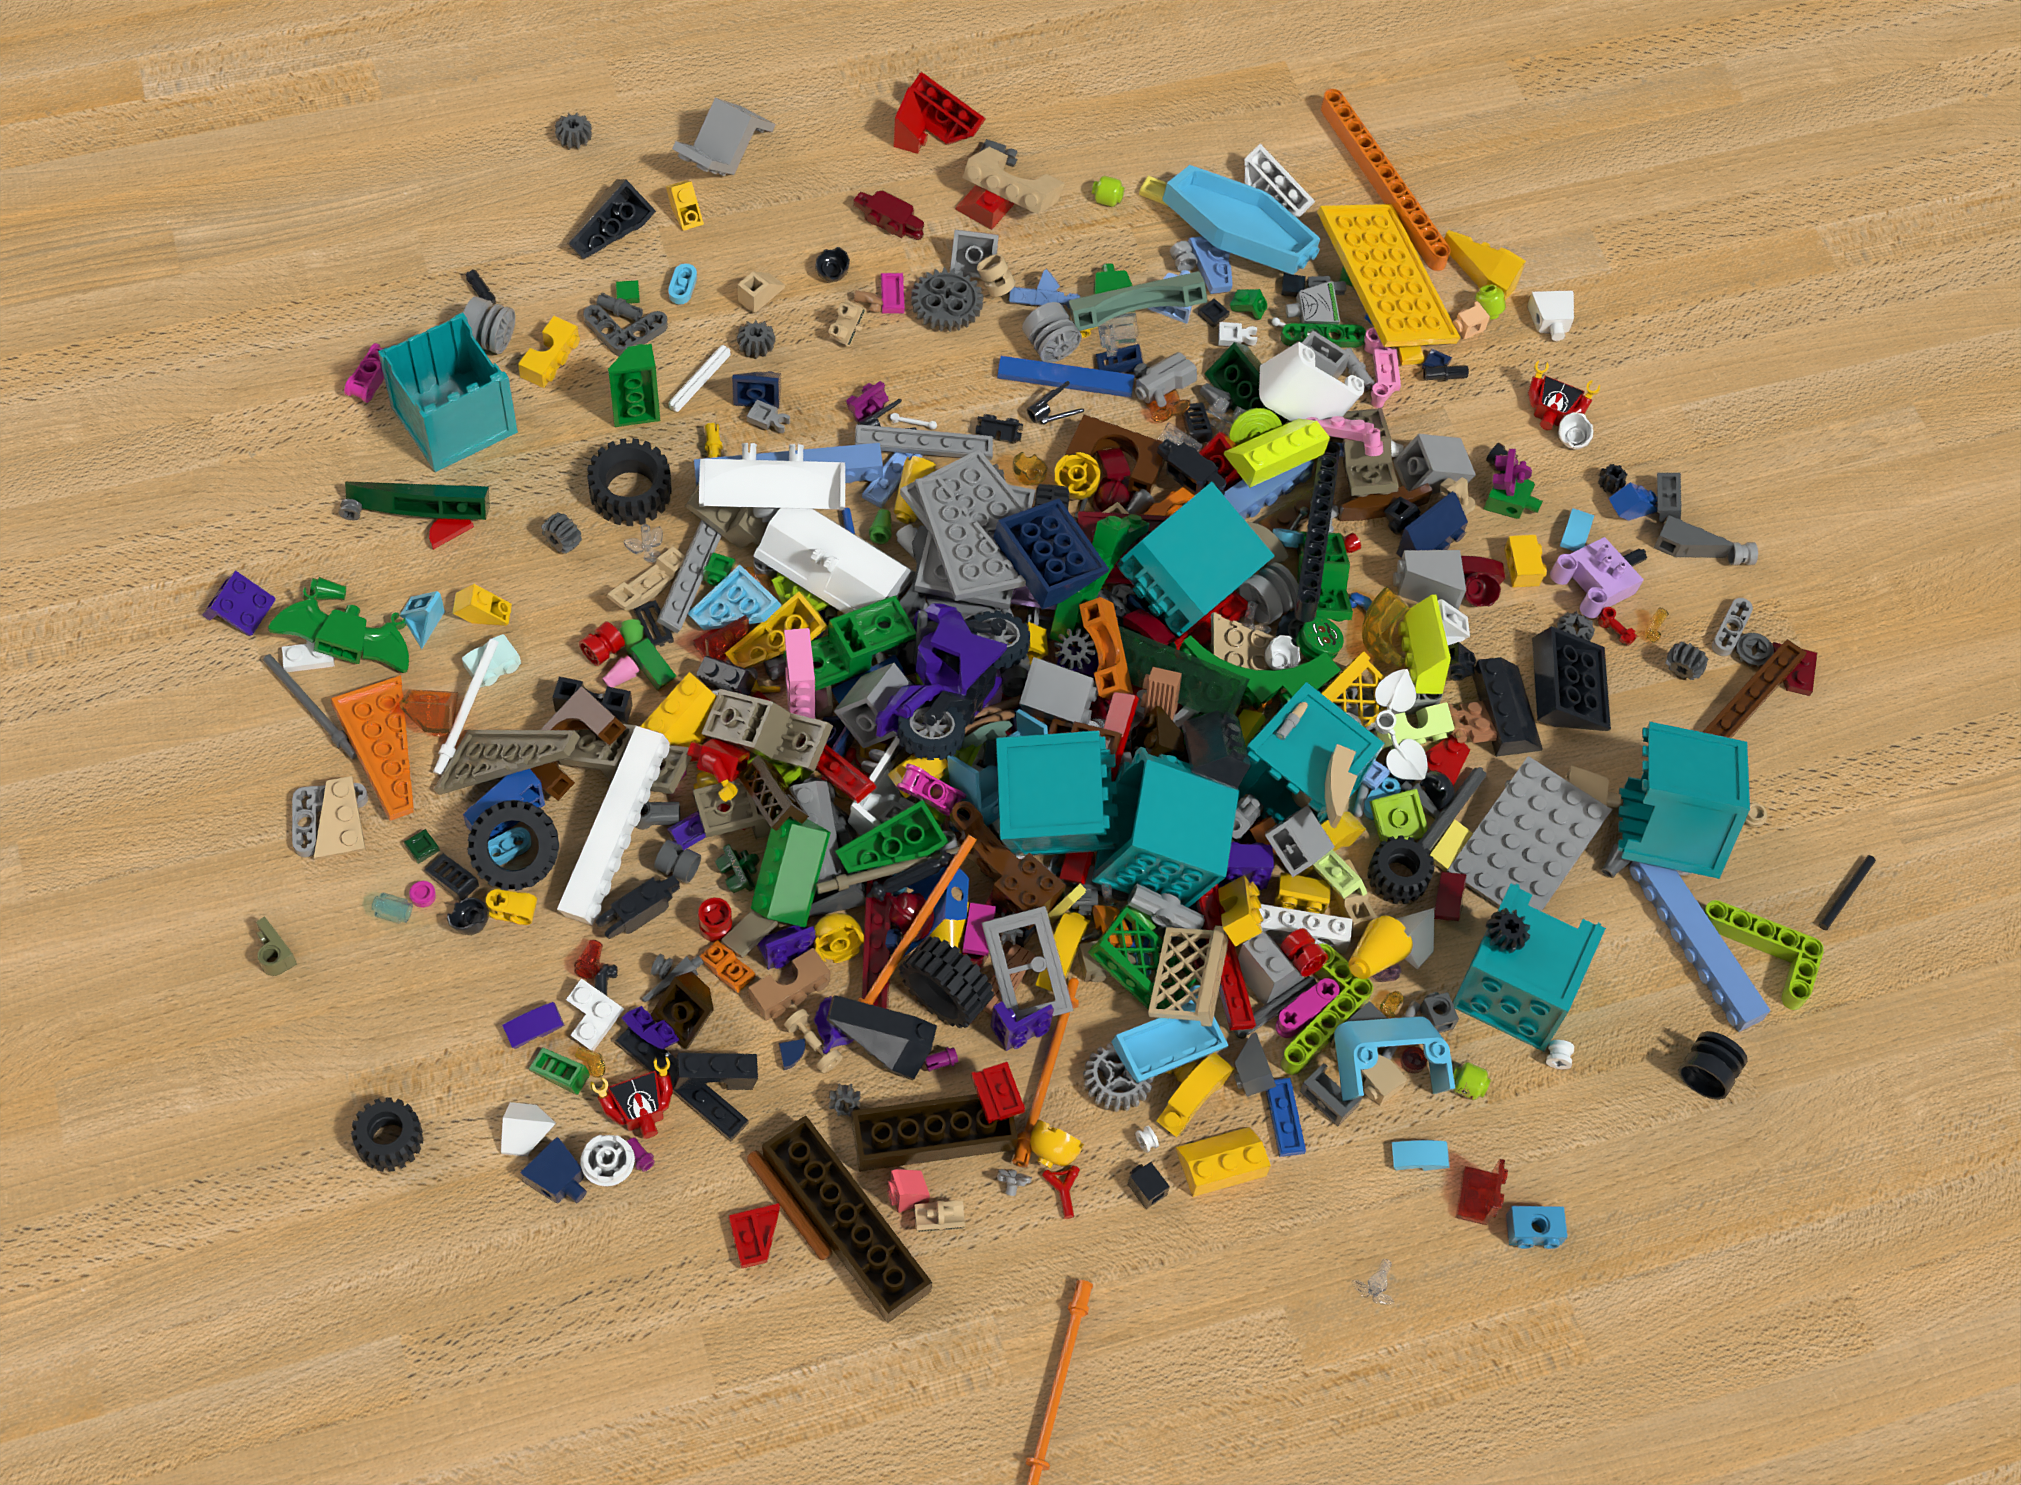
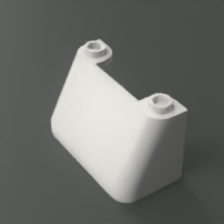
(1300, 390)

